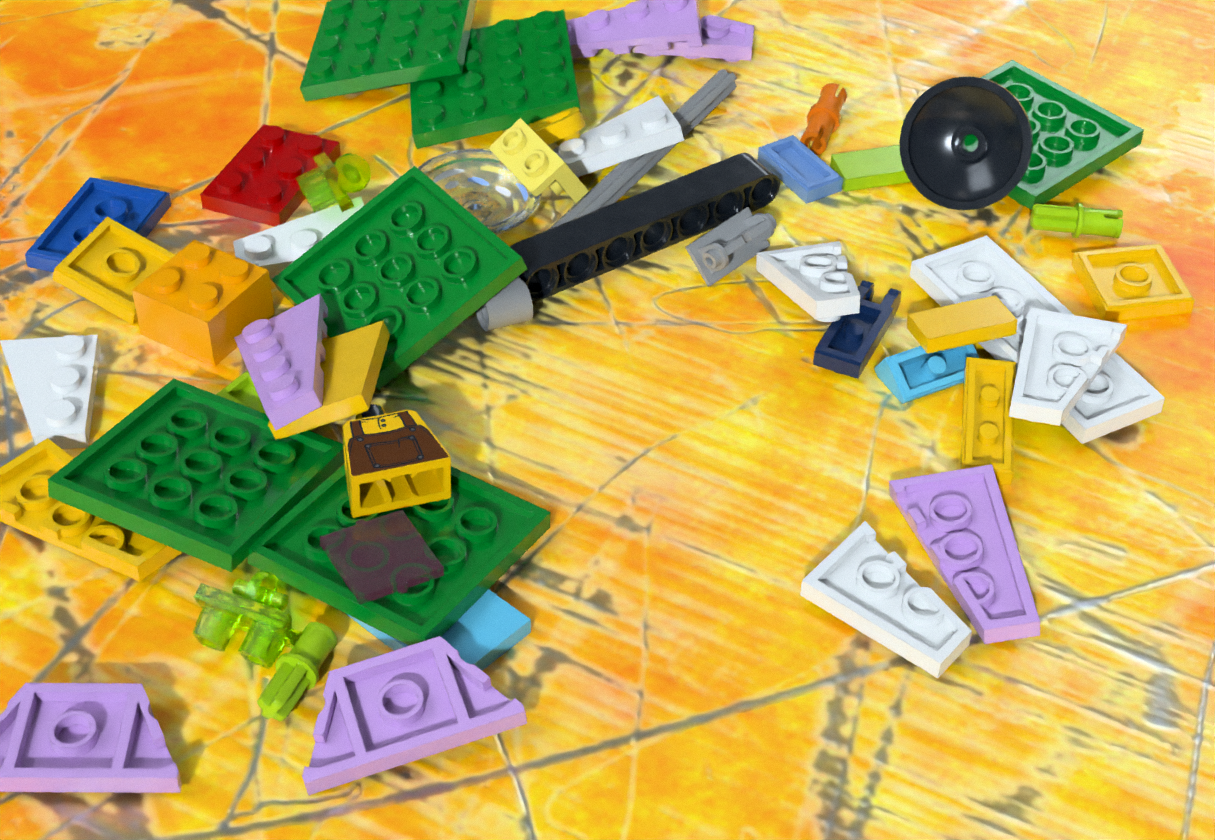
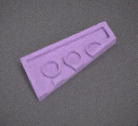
(634, 25)
(286, 360)
(973, 547)

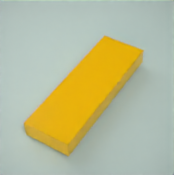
(986, 428)

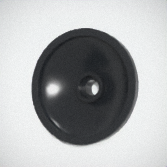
(935, 147)

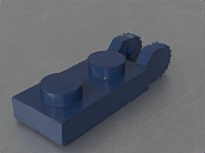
(854, 337)

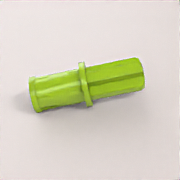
(1077, 220)
(296, 671)

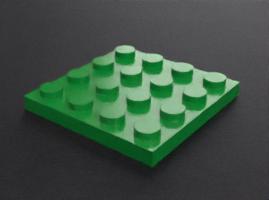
(386, 44)
(507, 75)
(1068, 134)
(403, 262)
(196, 473)
(471, 534)

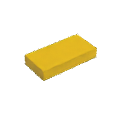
(961, 324)

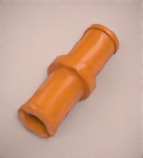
(824, 118)

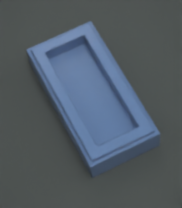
(800, 169)

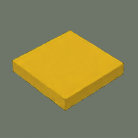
(110, 267)
(1132, 282)

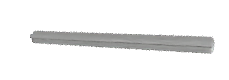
(629, 172)

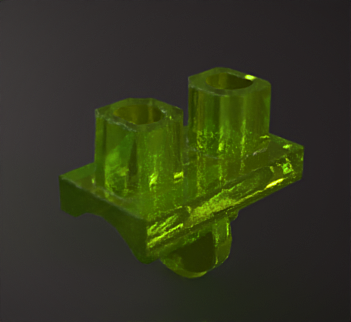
(331, 181)
(253, 609)

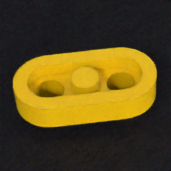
(559, 126)

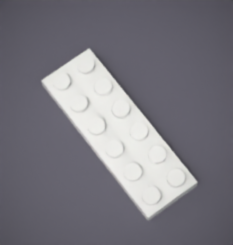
(984, 270)

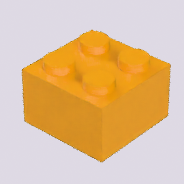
(202, 301)

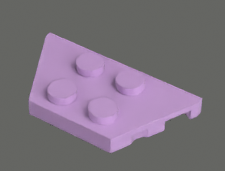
(403, 711)
(84, 741)

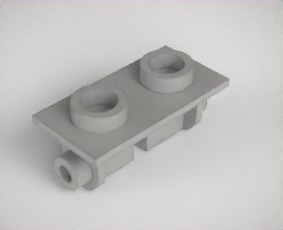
(731, 244)

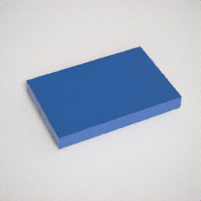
(97, 199)

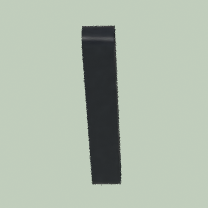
(643, 224)

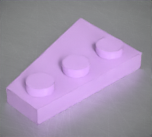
(720, 40)

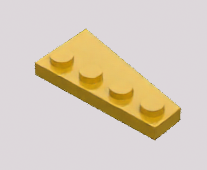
(31, 510)

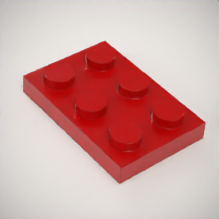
(262, 176)

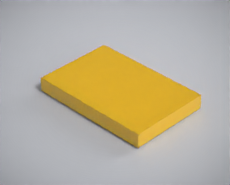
(349, 377)

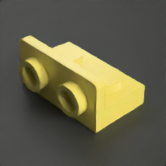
(536, 162)

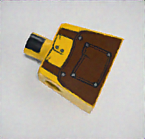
(393, 462)

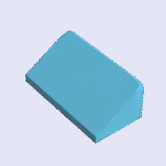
(919, 374)

